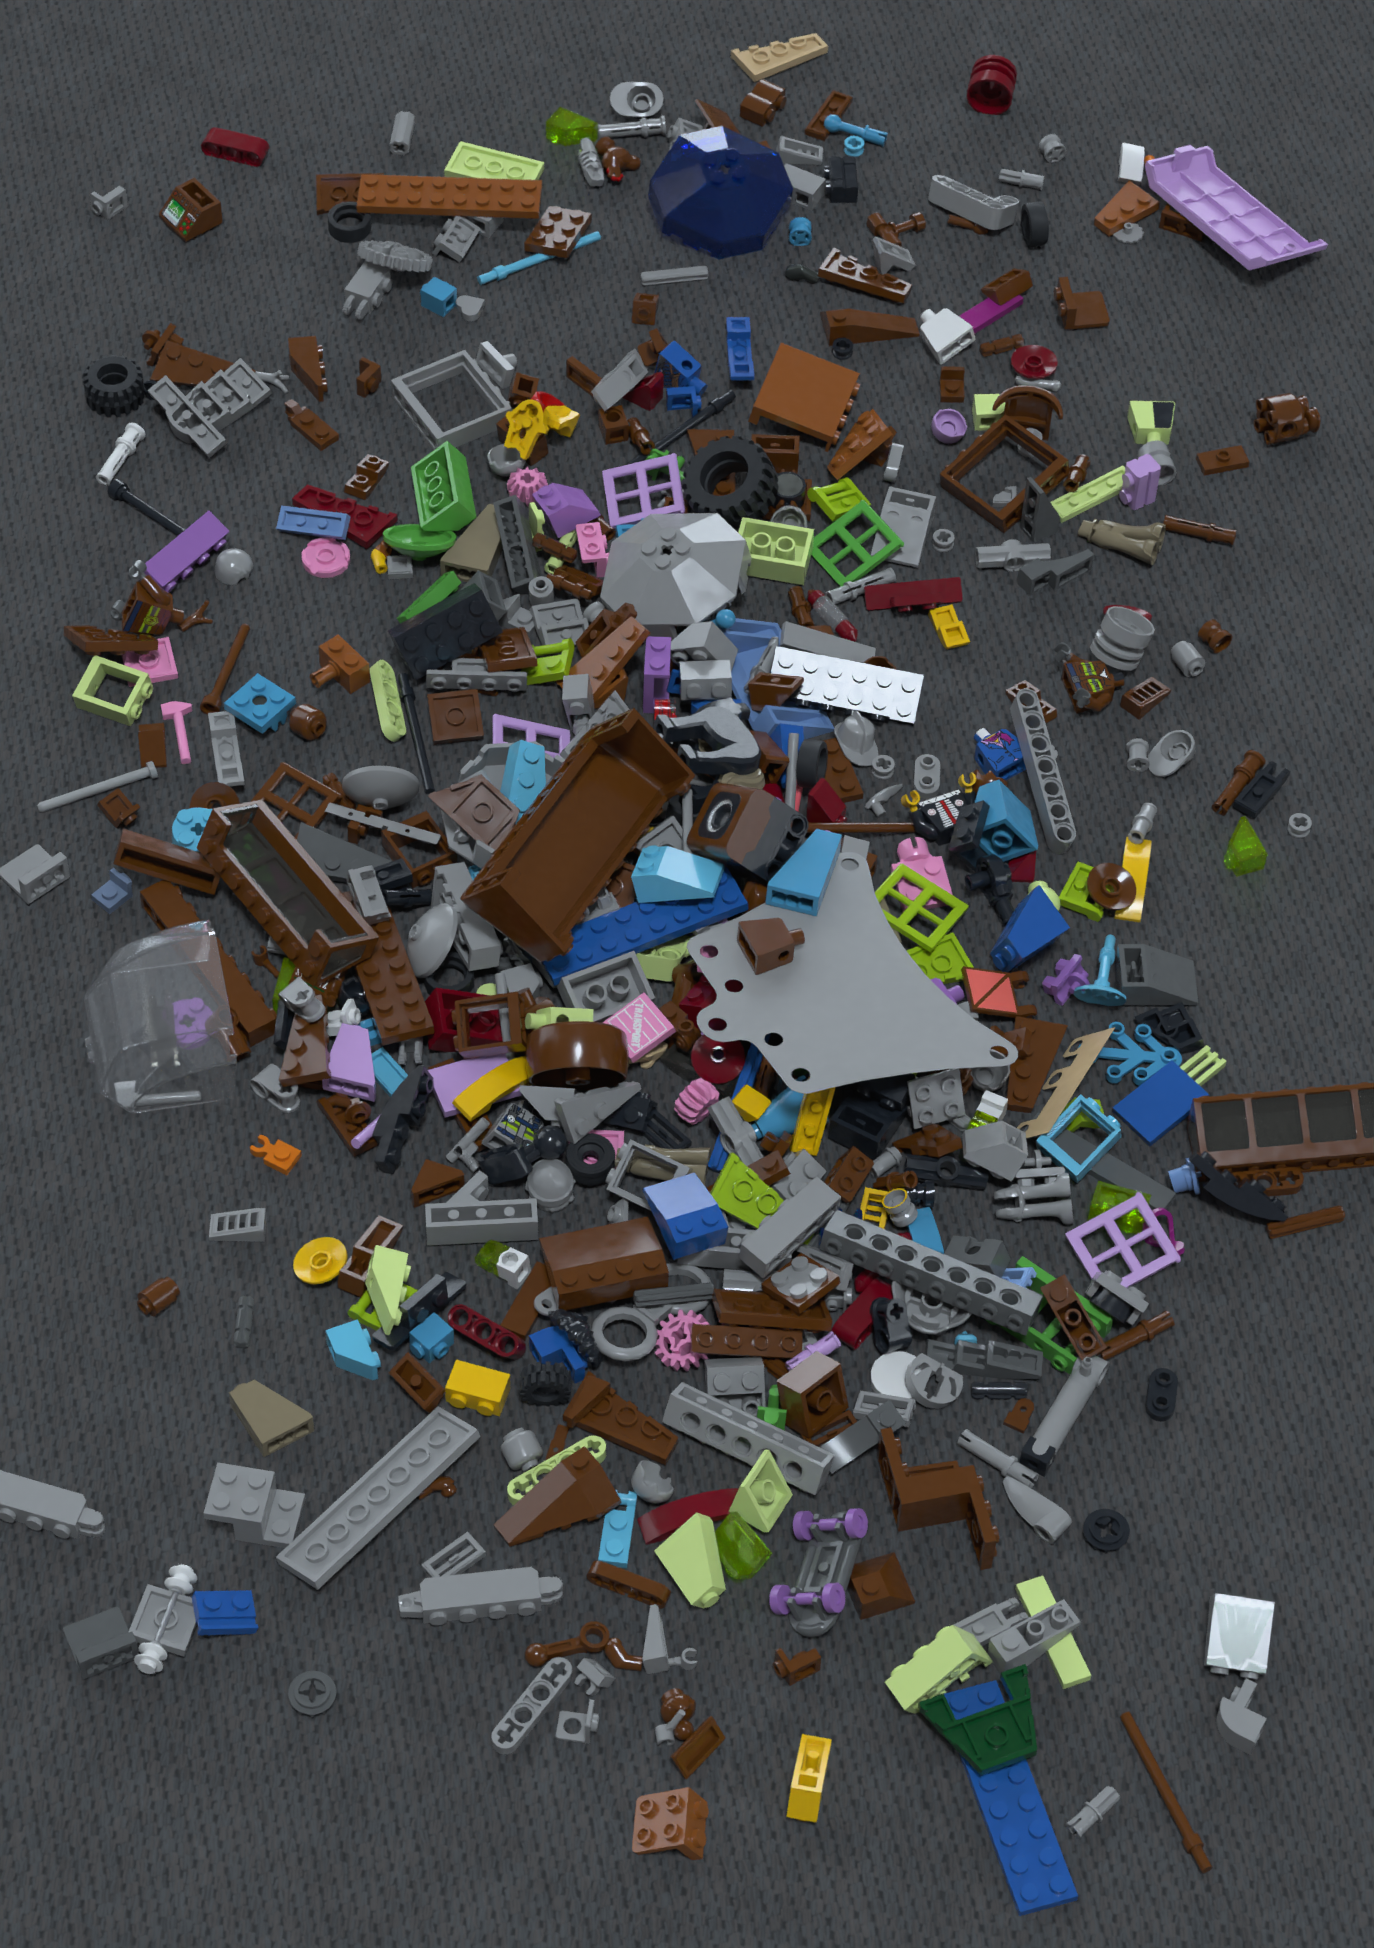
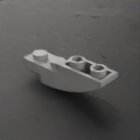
(620, 380)

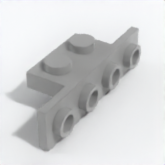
(473, 674)

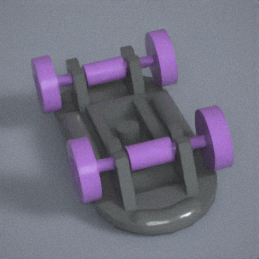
(824, 1571)

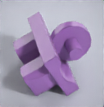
(1069, 976)

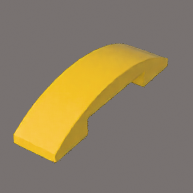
(1136, 862)
(491, 1087)

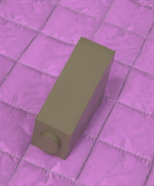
(269, 1416)

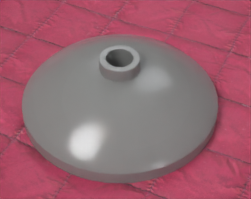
(380, 786)
(431, 939)

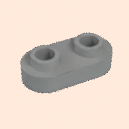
(927, 774)

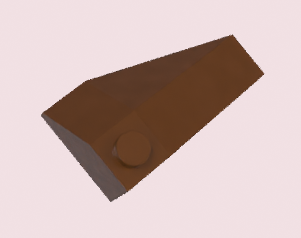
(866, 326)
(567, 1494)

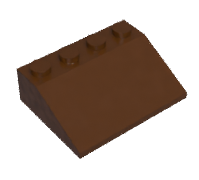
(604, 1263)

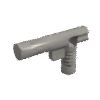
(468, 1146)

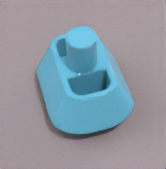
(966, 1337)

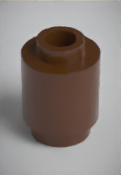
(157, 1296)

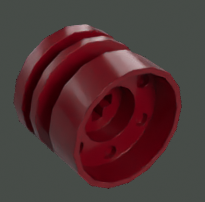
(992, 85)

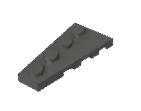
(334, 854)

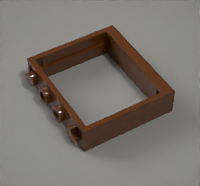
(1005, 427)

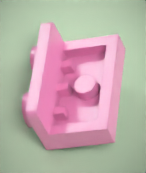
(593, 546)

